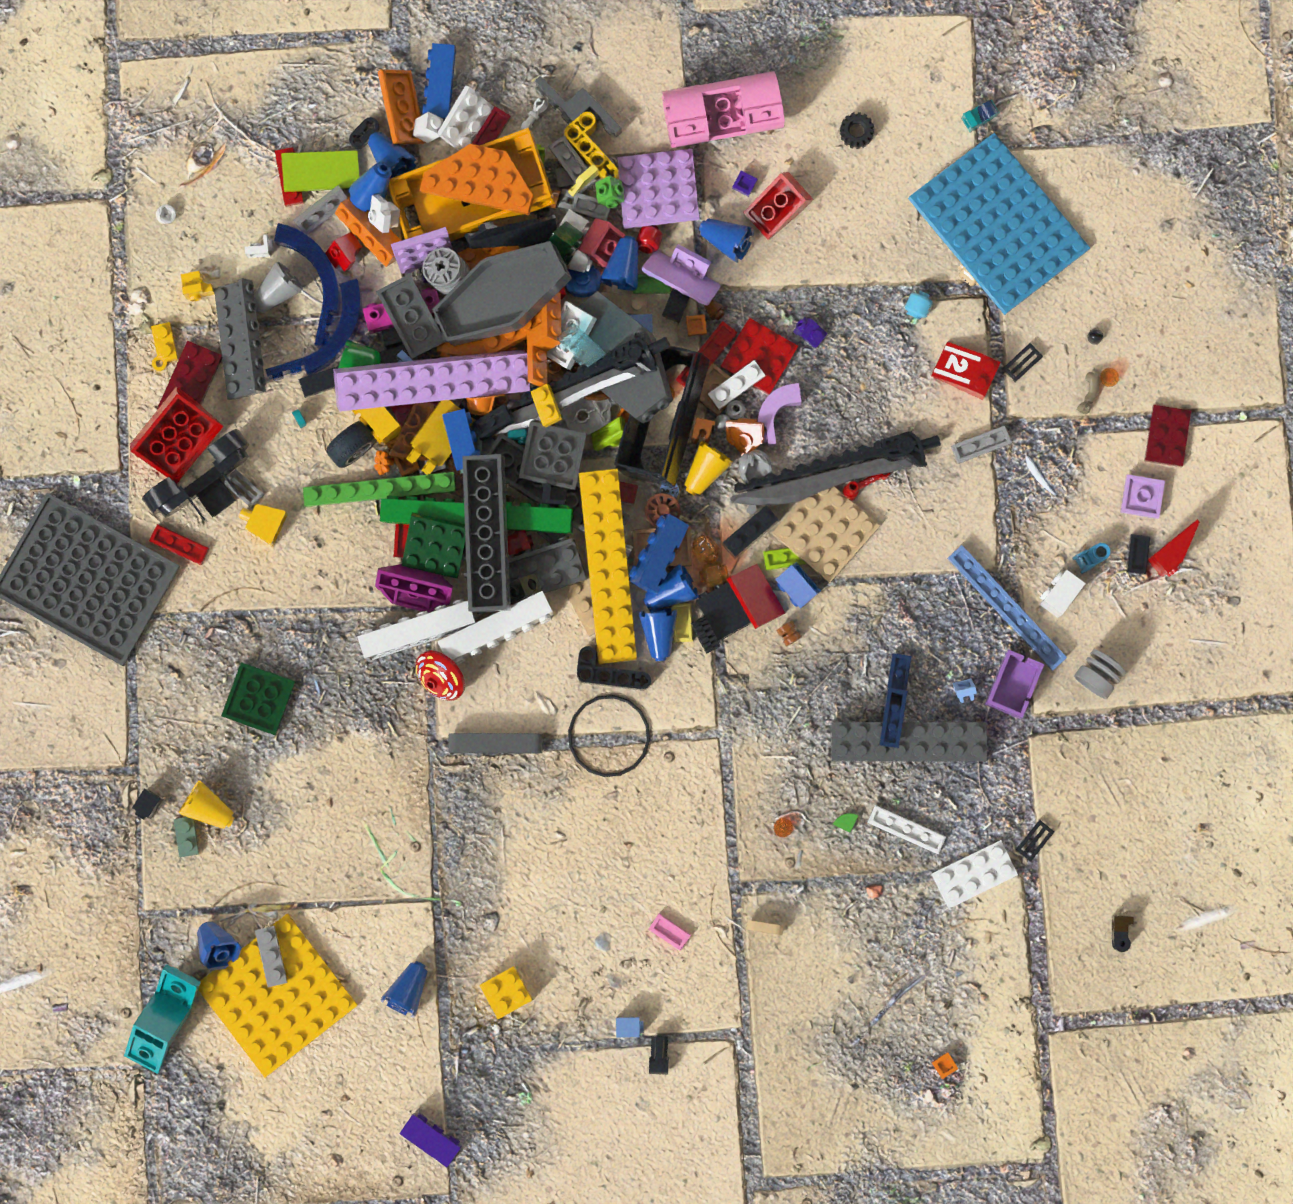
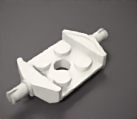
(598, 415)

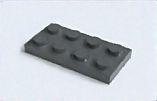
(410, 316)

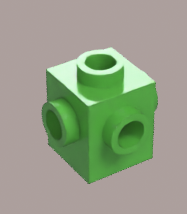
(610, 192)

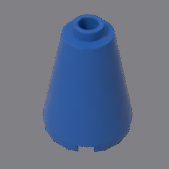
(391, 154)
(371, 183)
(727, 237)
(622, 265)
(674, 590)
(659, 631)
(407, 989)

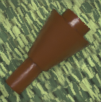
(715, 310)

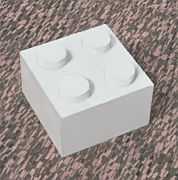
(1062, 593)

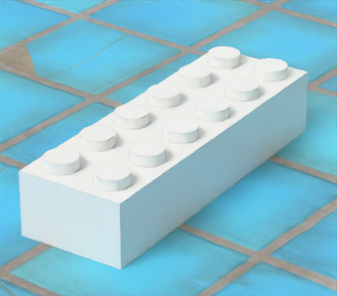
(496, 628)
(415, 631)

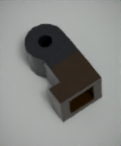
(1120, 938)

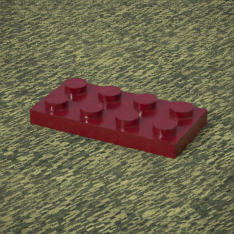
(193, 372)

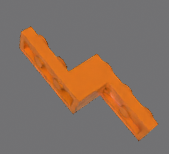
(542, 339)

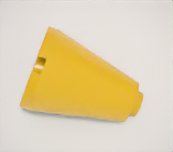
(706, 468)
(206, 807)

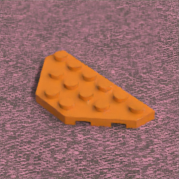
(481, 178)

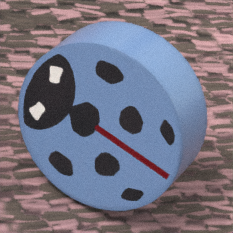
(674, 491)

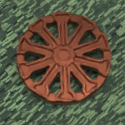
(661, 508)

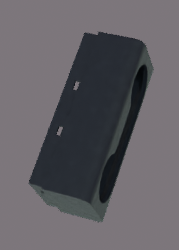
(634, 433)

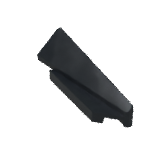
(513, 231)

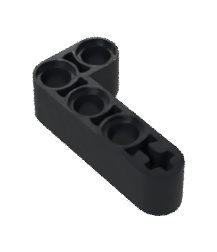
(614, 673)

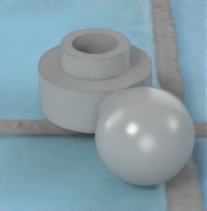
(720, 420)

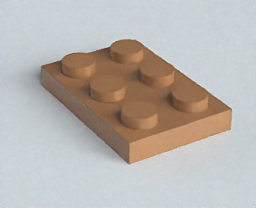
(682, 554)

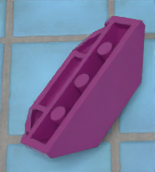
(413, 587)

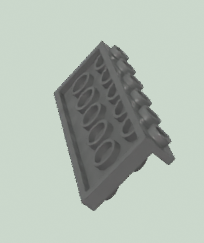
(240, 339)
(553, 564)

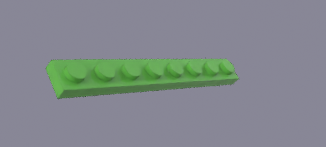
(379, 489)

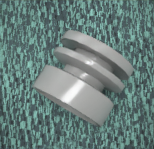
(454, 269)
(1101, 672)

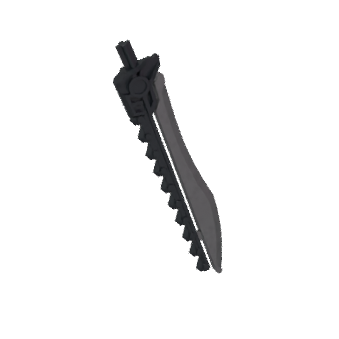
(632, 357)
(896, 451)

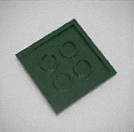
(434, 545)
(258, 698)

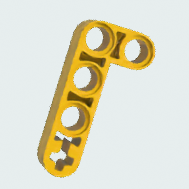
(583, 140)

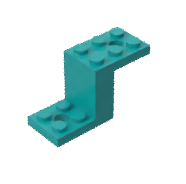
(162, 1018)

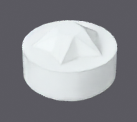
(166, 214)

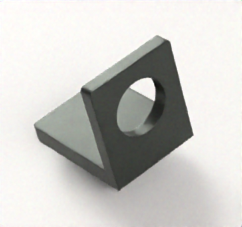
(519, 588)

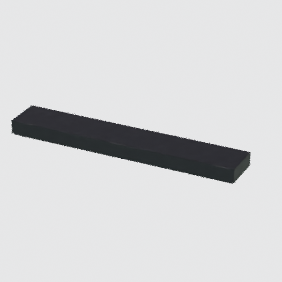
(324, 380)

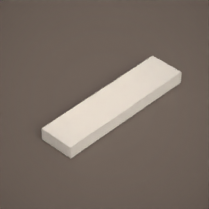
(906, 829)

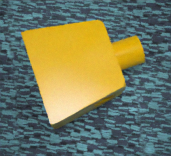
(264, 522)

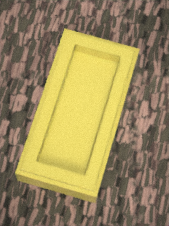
(683, 625)

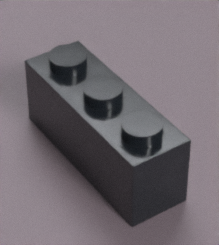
(750, 532)

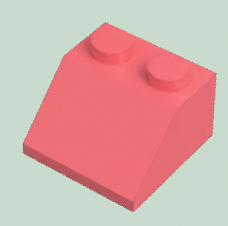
(601, 241)

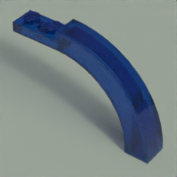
(298, 241)
(334, 347)

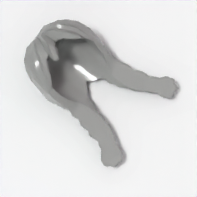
(755, 465)

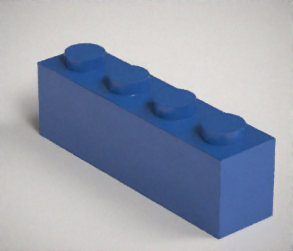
(440, 79)

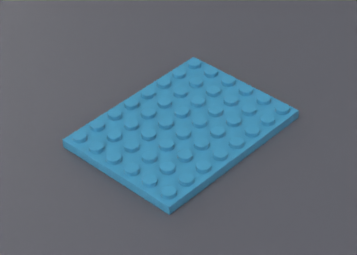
(999, 223)

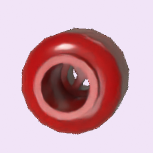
(649, 239)

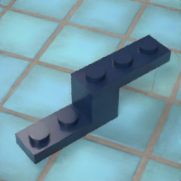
(895, 701)

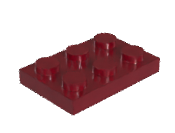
(1167, 436)

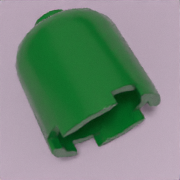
(359, 355)

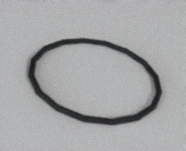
(572, 724)

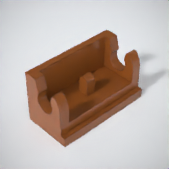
(702, 427)

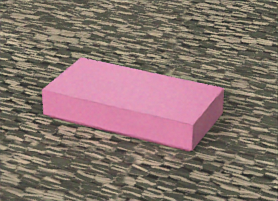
(669, 932)

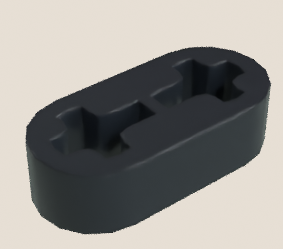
(361, 130)

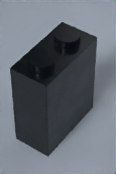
(723, 611)

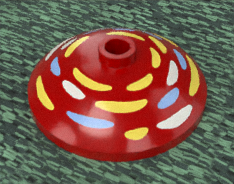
(440, 675)

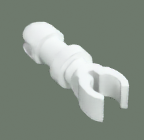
(539, 107)

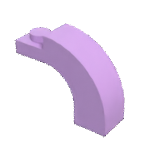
(780, 398)

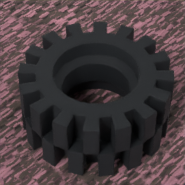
(856, 141)
(705, 634)

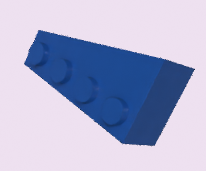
(658, 553)

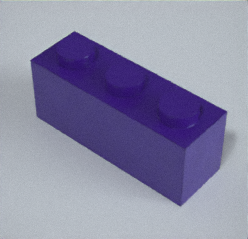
(431, 1139)

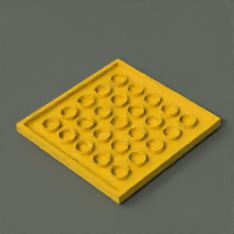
(282, 1018)

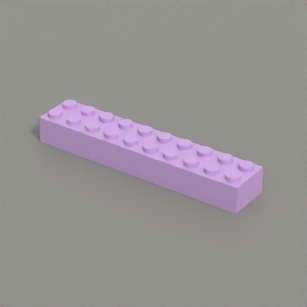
(431, 380)

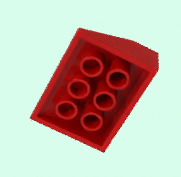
(175, 435)

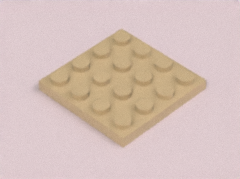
(826, 531)

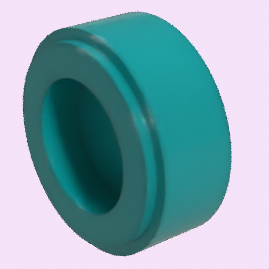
(299, 418)

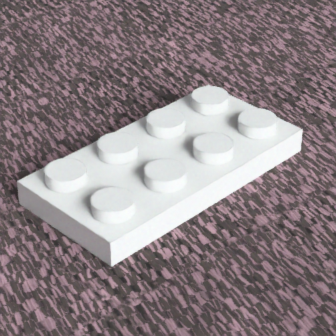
(974, 874)

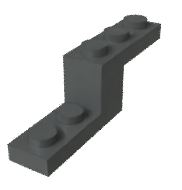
(578, 104)

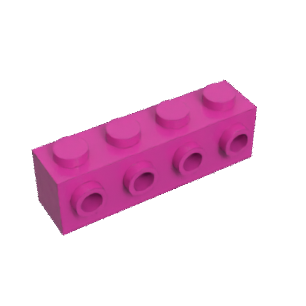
(379, 320)

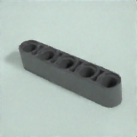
(495, 743)

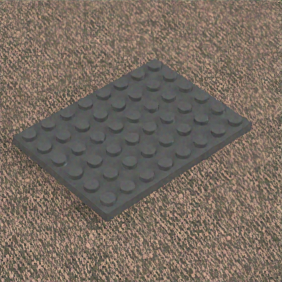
(85, 579)

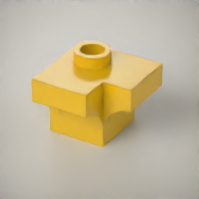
(194, 287)

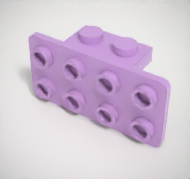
(683, 272)

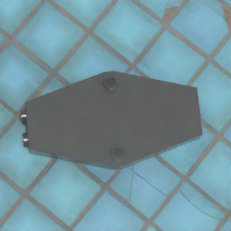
(501, 294)
(639, 395)

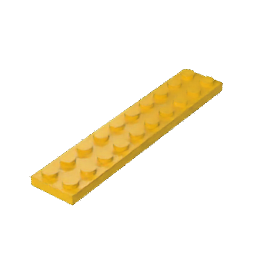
(607, 566)

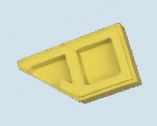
(584, 179)

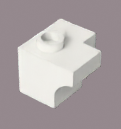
(383, 214)

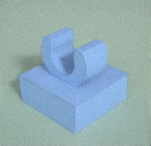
(964, 688)

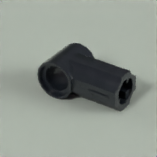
(659, 1061)

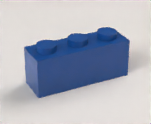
(460, 436)

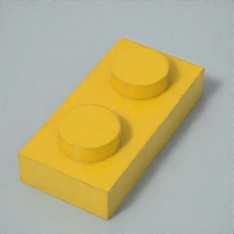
(546, 405)

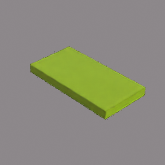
(319, 170)

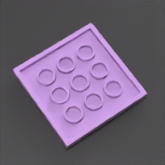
(658, 188)

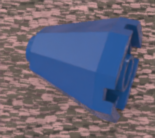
(216, 946)

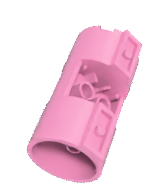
(723, 109)

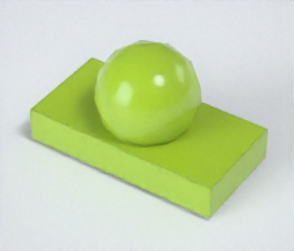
(608, 434)

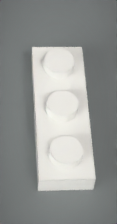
(736, 385)

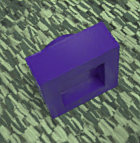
(744, 183)

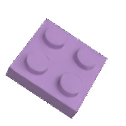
(1142, 496)

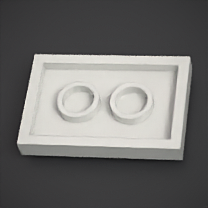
(465, 119)
(569, 314)

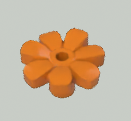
(383, 462)

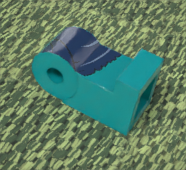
(980, 115)

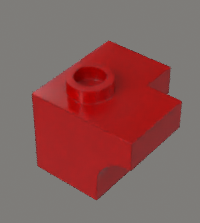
(343, 251)
(519, 542)

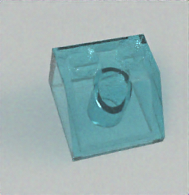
(580, 345)

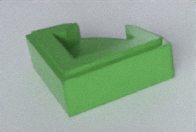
(846, 821)

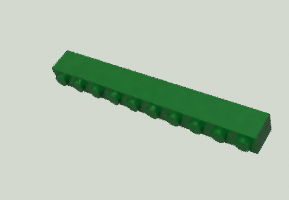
(518, 517)

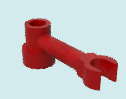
(852, 494)

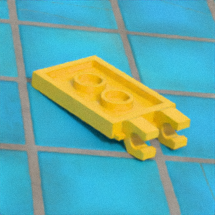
(433, 438)

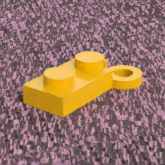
(164, 345)

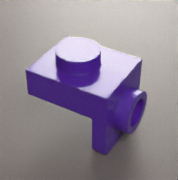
(810, 331)

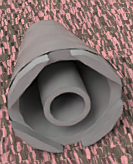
(276, 288)

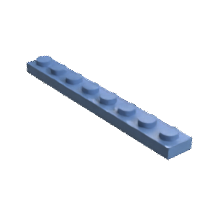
(1007, 608)

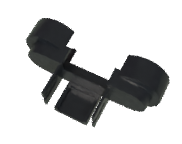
(228, 455)

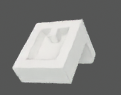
(257, 250)

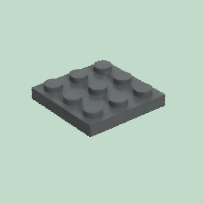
(552, 455)

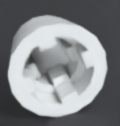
(580, 262)

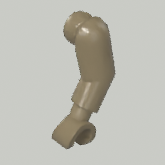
(1094, 380)

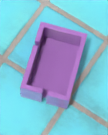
(1014, 684)

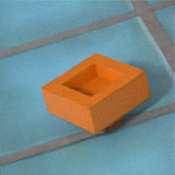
(696, 325)
(944, 1065)

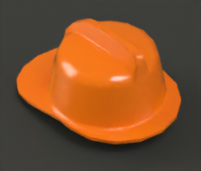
(481, 405)

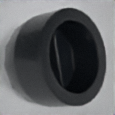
(1093, 339)

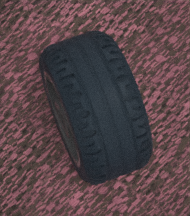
(351, 444)

